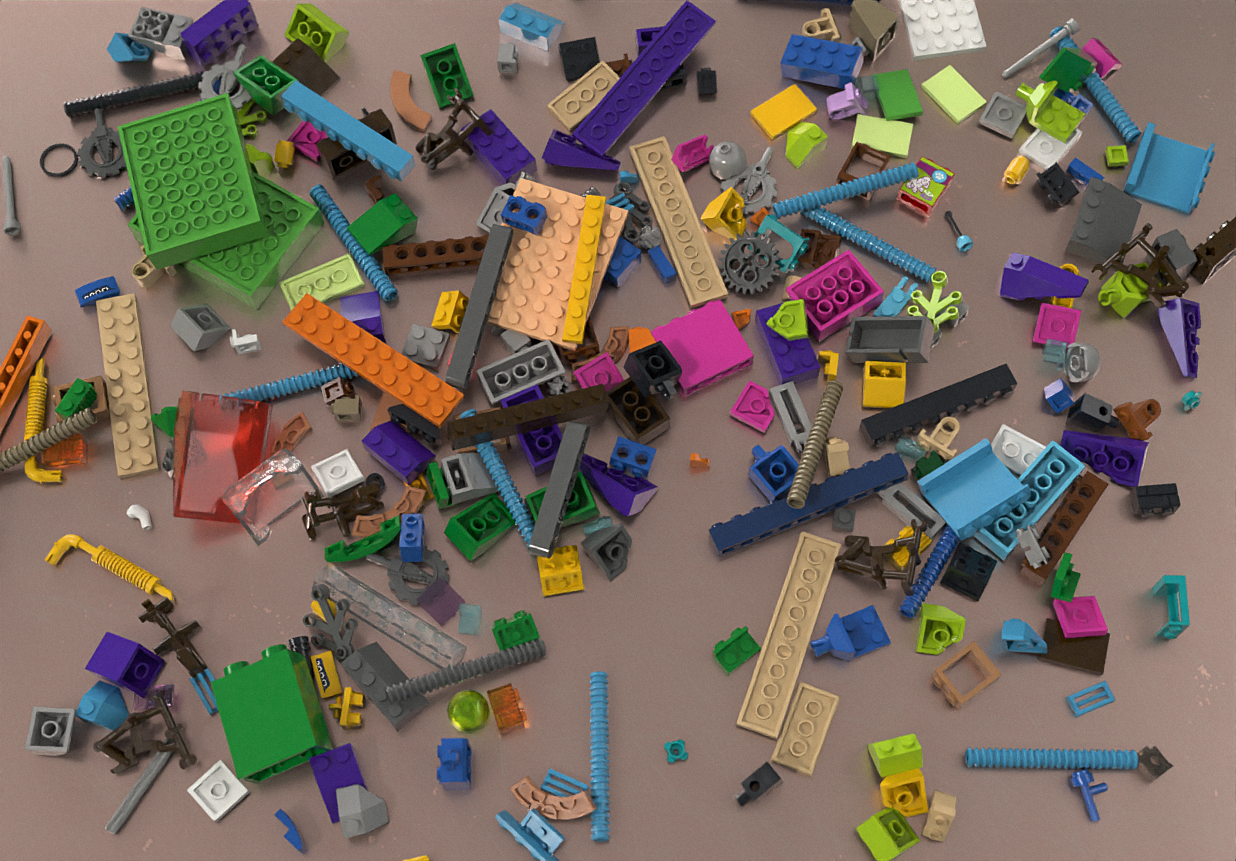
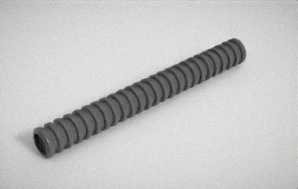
(465, 671)

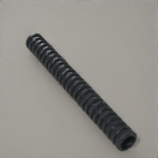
(134, 94)

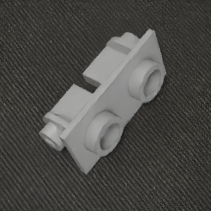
(1036, 553)

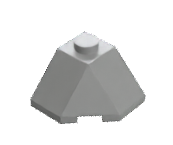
(360, 810)

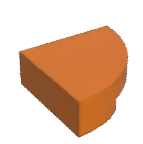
(759, 216)
(741, 318)
(697, 462)

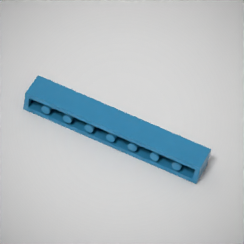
(348, 131)

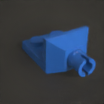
(852, 635)

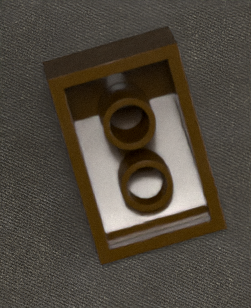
(307, 67)

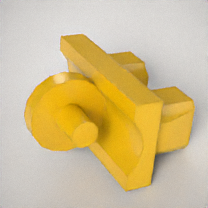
(350, 699)

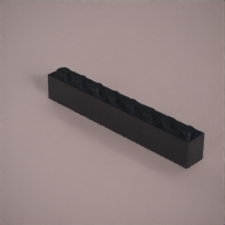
(938, 405)

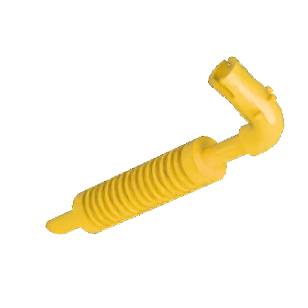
(34, 424)
(111, 562)

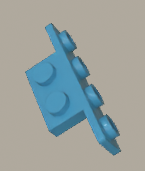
(534, 833)

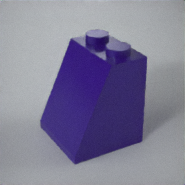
(125, 663)

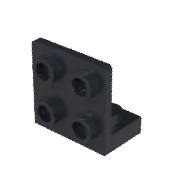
(579, 57)
(969, 571)

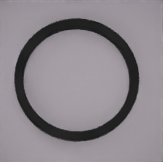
(62, 173)

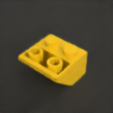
(883, 384)

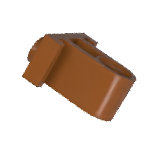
(1138, 417)

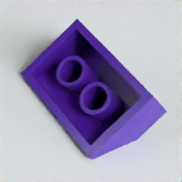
(398, 451)

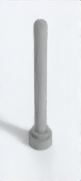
(1070, 27)
(11, 226)

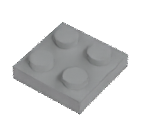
(1003, 115)
(425, 346)

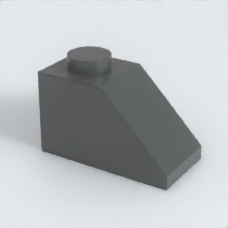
(609, 549)

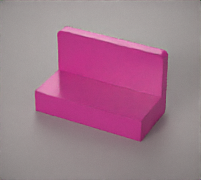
(1103, 56)

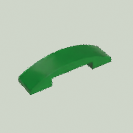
(341, 552)

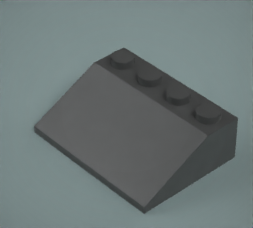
(1103, 221)

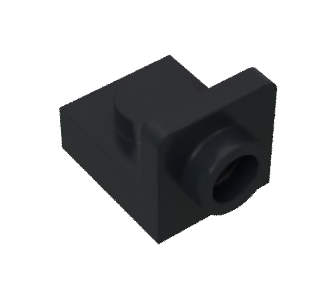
(706, 81)

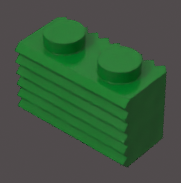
(77, 399)

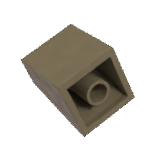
(873, 24)

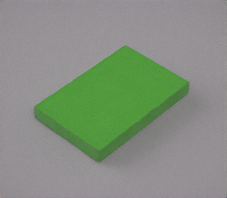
(898, 95)

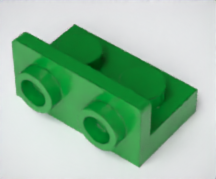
(438, 485)
(1065, 580)
(514, 630)
(735, 650)

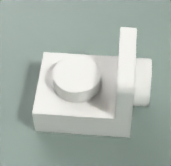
(244, 344)

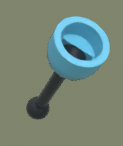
(963, 242)

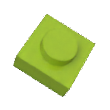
(1116, 155)

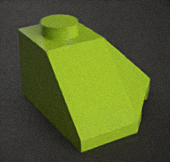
(804, 143)
(938, 628)

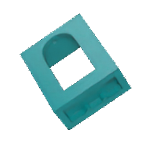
(798, 243)
(1169, 586)

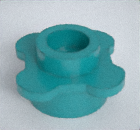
(1191, 400)
(671, 746)

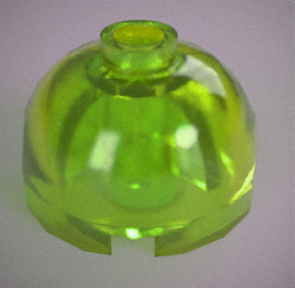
(468, 711)

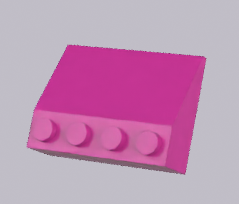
(836, 294)

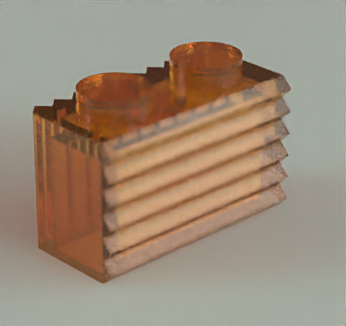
(67, 452)
(506, 709)

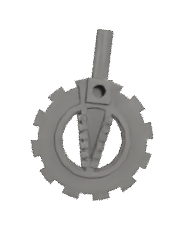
(228, 80)
(755, 176)

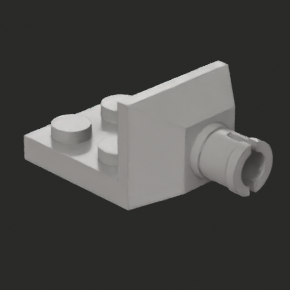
(492, 211)

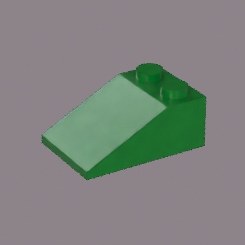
(1069, 69)
(446, 73)
(265, 82)
(383, 224)
(580, 506)
(480, 526)

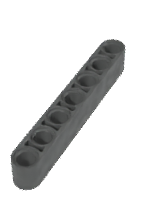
(559, 489)

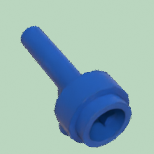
(1082, 778)

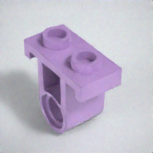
(846, 103)

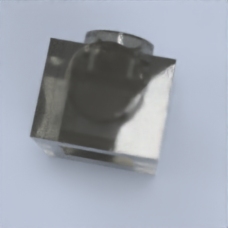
(1151, 770)

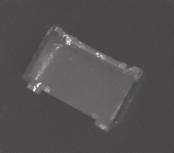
(268, 493)

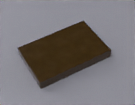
(1080, 653)

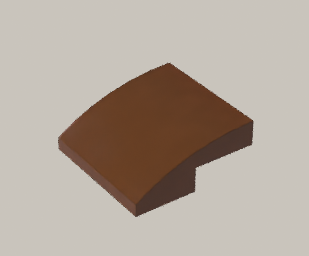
(820, 250)

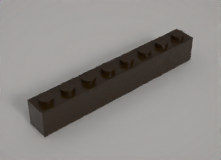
(527, 417)

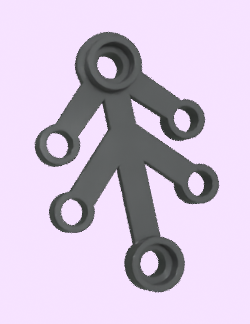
(630, 232)
(333, 624)

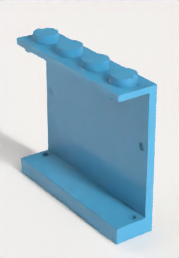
(1168, 171)
(973, 490)

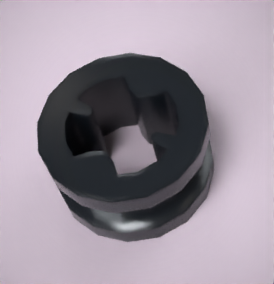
(375, 476)

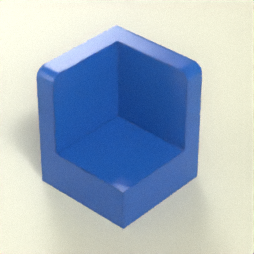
(1059, 395)

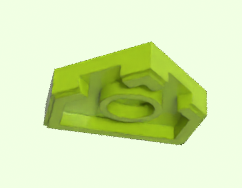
(790, 320)

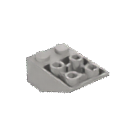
(161, 31)
(467, 477)

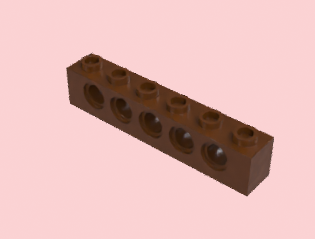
(432, 261)
(1093, 488)

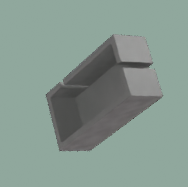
(890, 339)

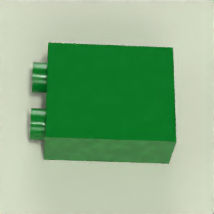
(270, 714)

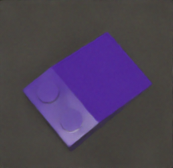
(365, 312)
(336, 770)

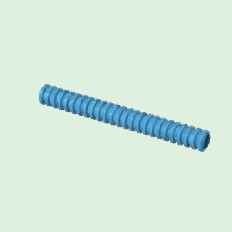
(1104, 96)
(845, 190)
(340, 223)
(868, 241)
(293, 384)
(505, 485)
(599, 755)
(1052, 758)

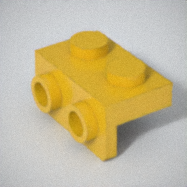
(450, 311)

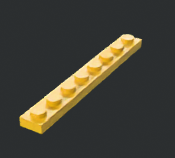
(584, 269)

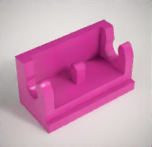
(692, 153)

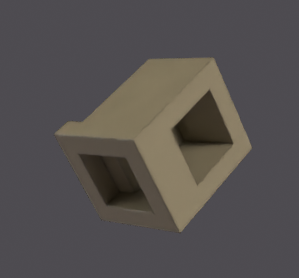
(347, 409)

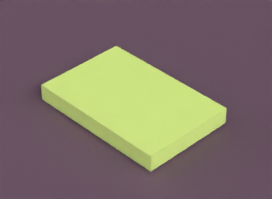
(953, 94)
(882, 135)

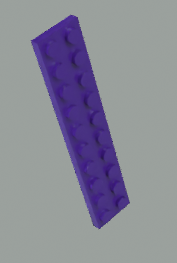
(643, 79)

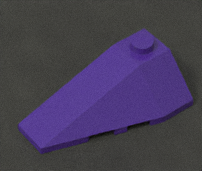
(620, 490)

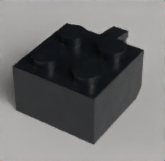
(654, 370)

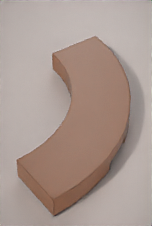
(403, 103)
(615, 347)
(291, 434)
(408, 504)
(550, 805)

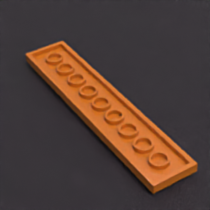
(373, 360)

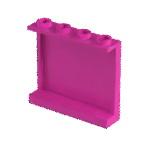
(704, 346)

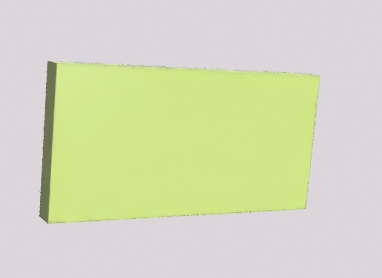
(324, 281)

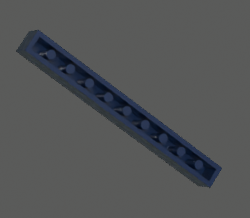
(821, 499)

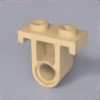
(822, 28)
(152, 274)
(941, 439)
(836, 456)
(940, 815)

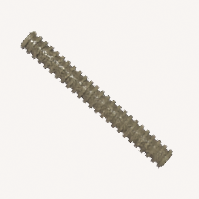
(47, 438)
(815, 445)

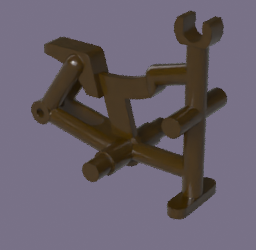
(453, 140)
(1158, 262)
(342, 508)
(876, 570)
(177, 638)
(133, 723)

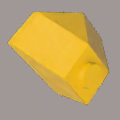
(725, 214)
(905, 792)

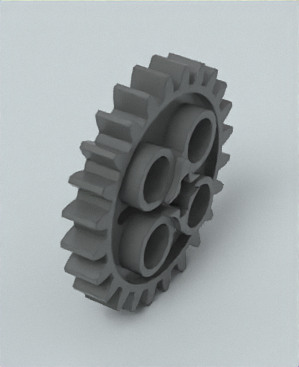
(763, 273)

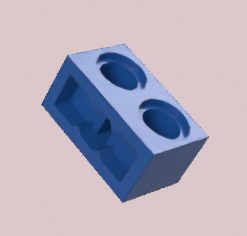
(522, 218)
(635, 452)
(412, 538)

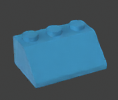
(530, 25)

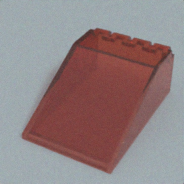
(215, 450)

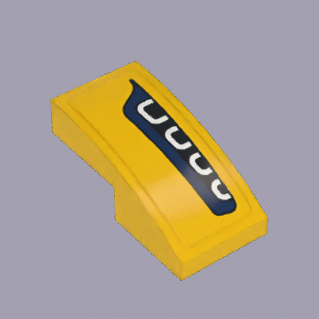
(326, 674)

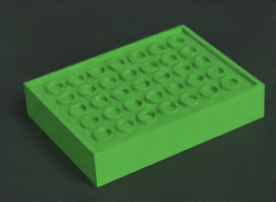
(192, 181)
(257, 266)

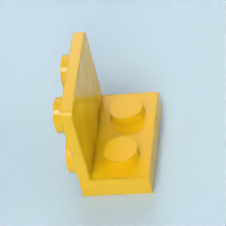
(561, 572)

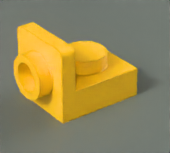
(830, 360)

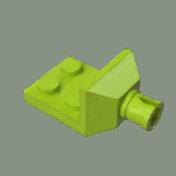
(1050, 112)
(1125, 291)

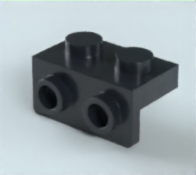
(1058, 184)

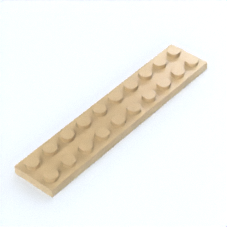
(678, 222)
(127, 386)
(788, 635)

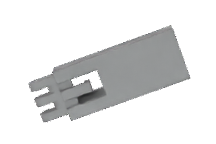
(790, 412)
(916, 509)

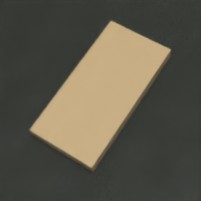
(583, 96)
(805, 729)

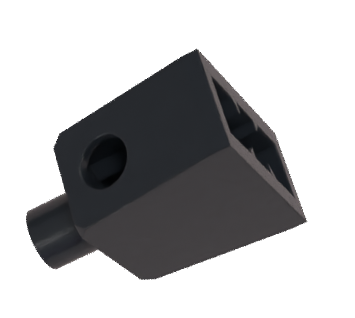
(1091, 414)
(768, 781)

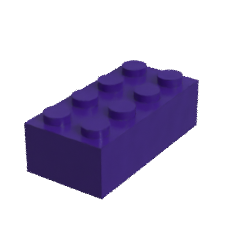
(218, 30)
(501, 150)
(790, 359)
(538, 445)

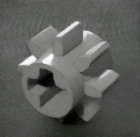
(649, 237)
(558, 386)

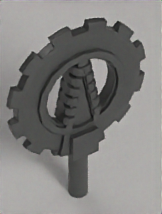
(103, 140)
(403, 571)

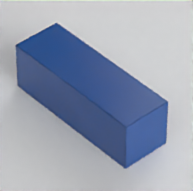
(1082, 171)
(662, 264)

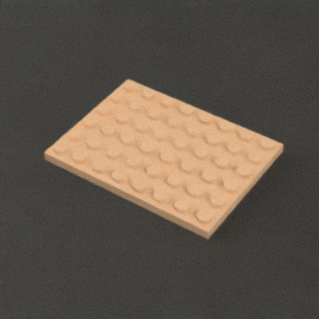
(540, 268)

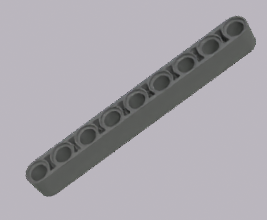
(479, 307)

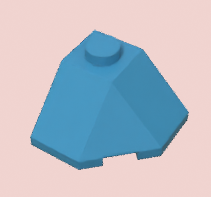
(127, 50)
(1020, 637)
(103, 706)

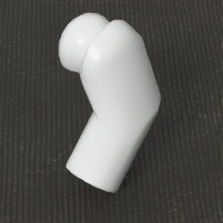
(141, 513)

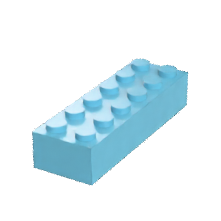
(1047, 480)

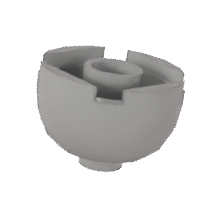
(727, 160)
(1081, 362)

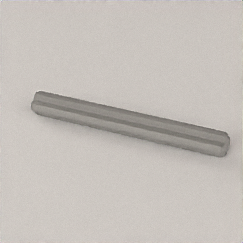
(138, 790)

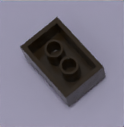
(637, 416)

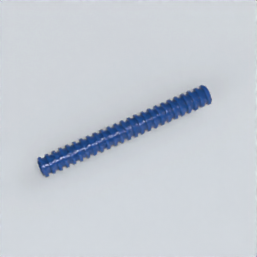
(930, 573)

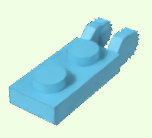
(896, 300)

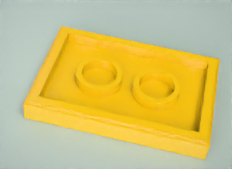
(783, 111)

